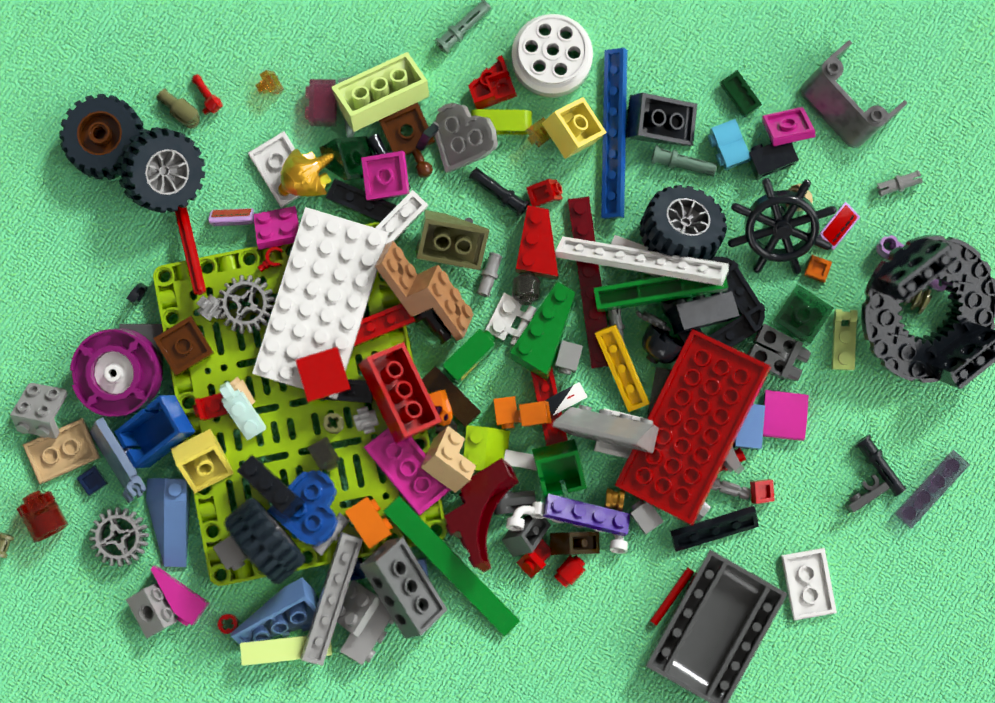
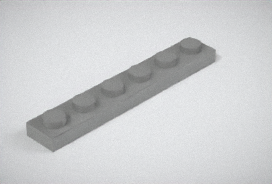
(331, 598)

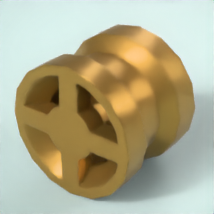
(614, 499)

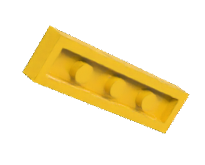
(622, 368)

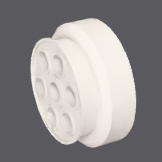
(548, 82)

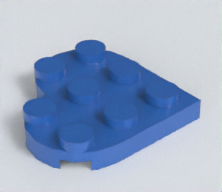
(315, 519)

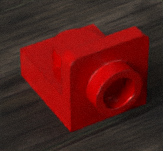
(544, 192)
(209, 407)

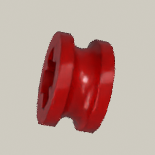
(227, 617)

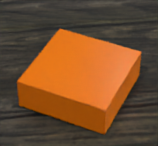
(817, 268)

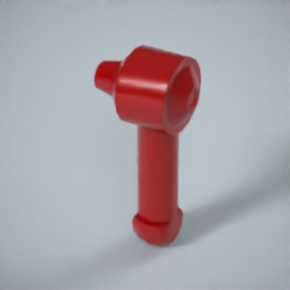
(212, 103)

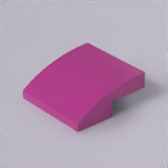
(785, 415)

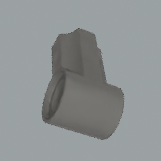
(512, 501)

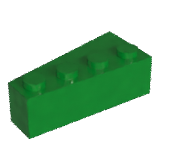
(543, 335)

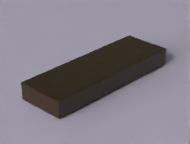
(461, 406)

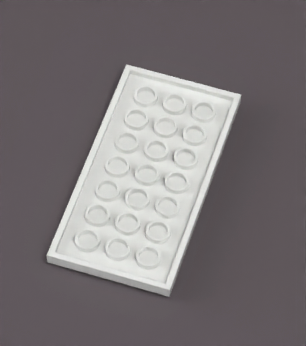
(320, 294)

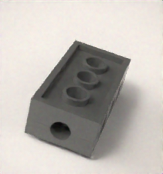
(403, 588)

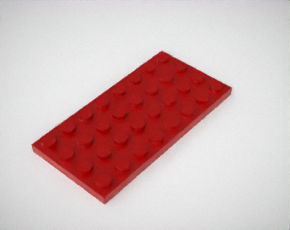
(697, 425)

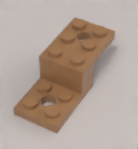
(424, 290)

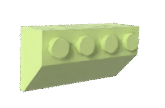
(381, 91)

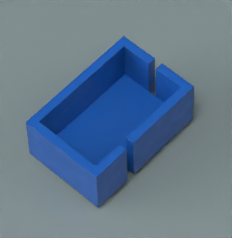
(154, 431)

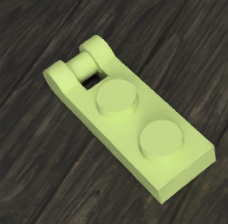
(844, 340)

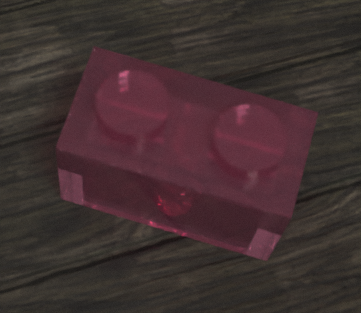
(322, 103)

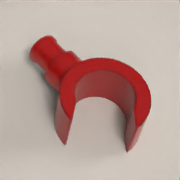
(267, 263)

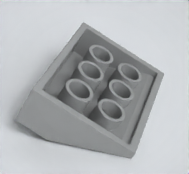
(608, 429)

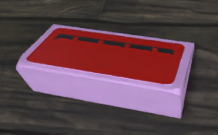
(231, 217)
(839, 225)

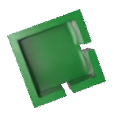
(559, 463)

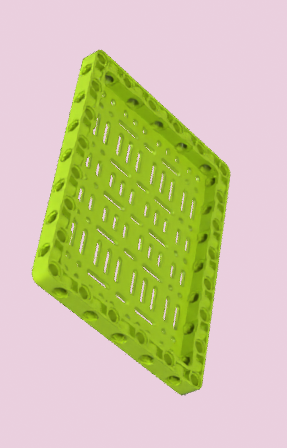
(215, 507)

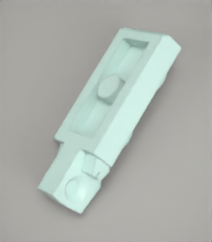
(241, 411)

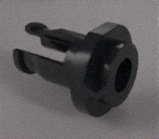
(434, 324)

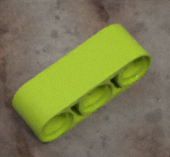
(507, 121)

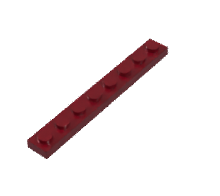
(588, 278)

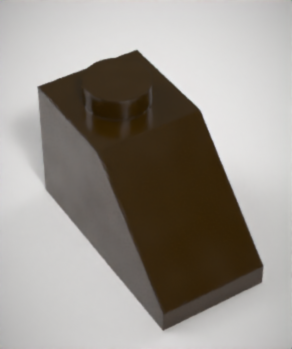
(574, 543)

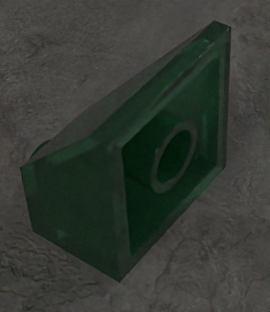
(347, 156)

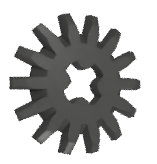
(654, 320)

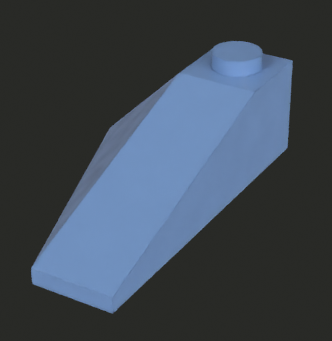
(169, 511)
(285, 612)

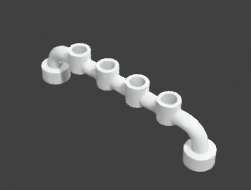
(516, 523)

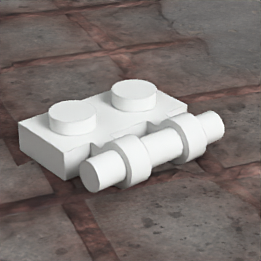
(504, 317)

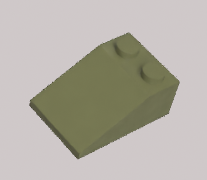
(451, 240)

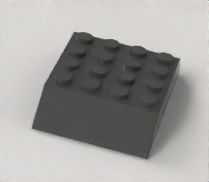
(716, 629)

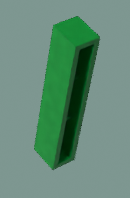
(651, 291)

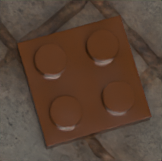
(183, 345)

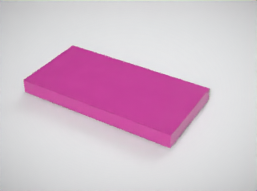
(403, 467)

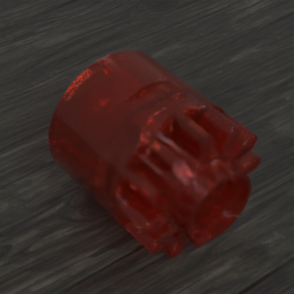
(42, 515)

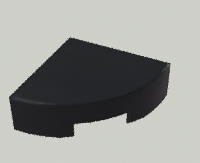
(426, 136)
(137, 293)

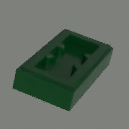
(740, 93)

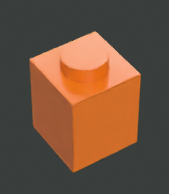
(506, 412)
(534, 414)

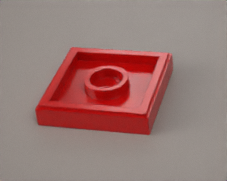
(323, 374)

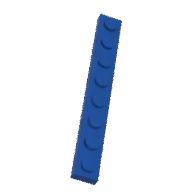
(615, 139)

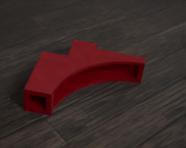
(480, 500)

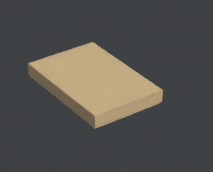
(67, 452)

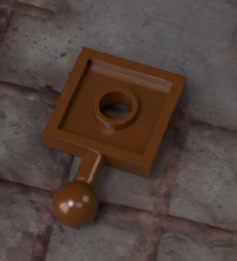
(392, 126)

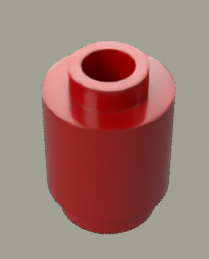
(570, 570)

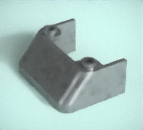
(839, 108)

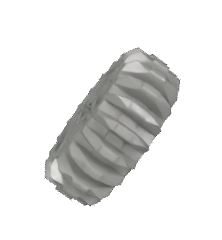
(241, 311)
(123, 545)

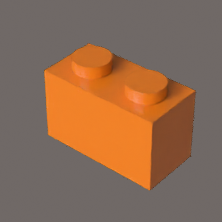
(369, 522)

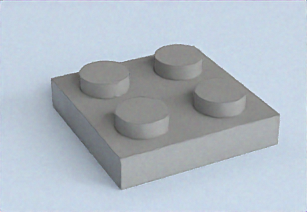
(357, 608)

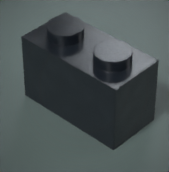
(771, 158)

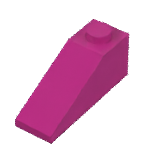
(182, 600)

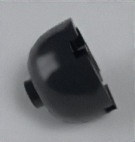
(660, 345)

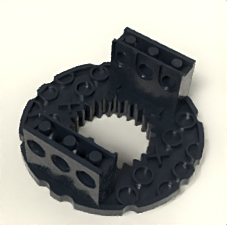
(965, 341)

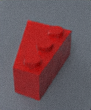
(537, 245)

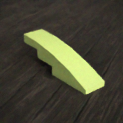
(274, 650)

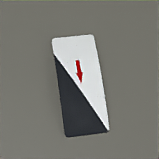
(566, 398)

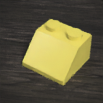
(201, 461)

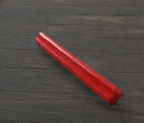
(190, 251)

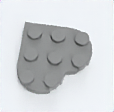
(463, 137)

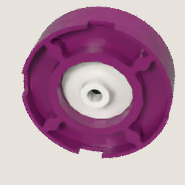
(116, 372)

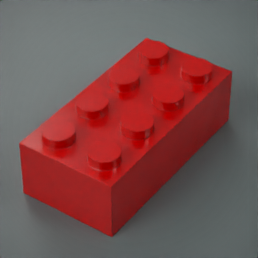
(399, 392)

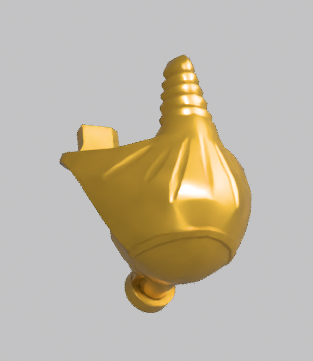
(301, 174)

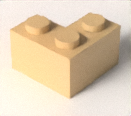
(446, 462)

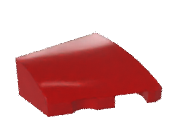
(492, 86)

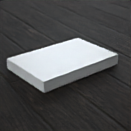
(269, 162)
(808, 584)

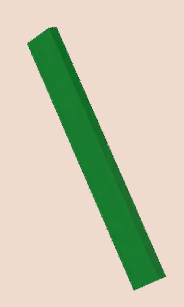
(451, 565)

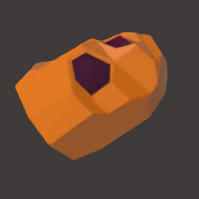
(442, 406)

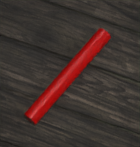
(672, 596)

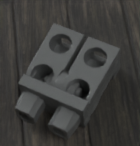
(779, 352)

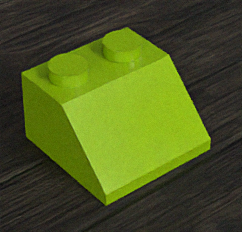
(485, 445)

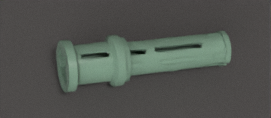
(453, 31)
(673, 159)

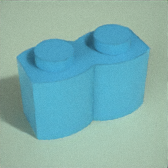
(729, 144)

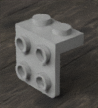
(37, 410)

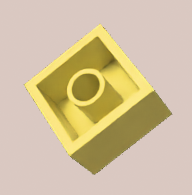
(574, 127)

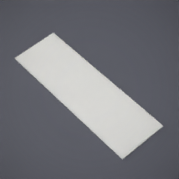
(520, 459)

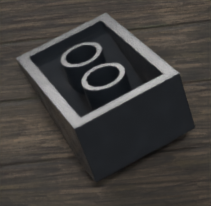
(661, 120)

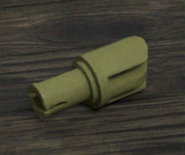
(180, 109)

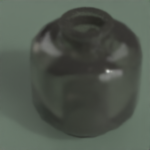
(526, 288)

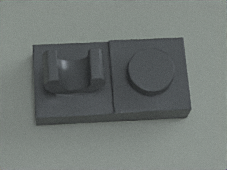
(858, 501)

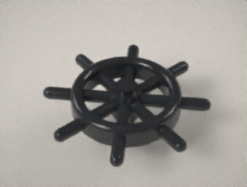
(781, 226)

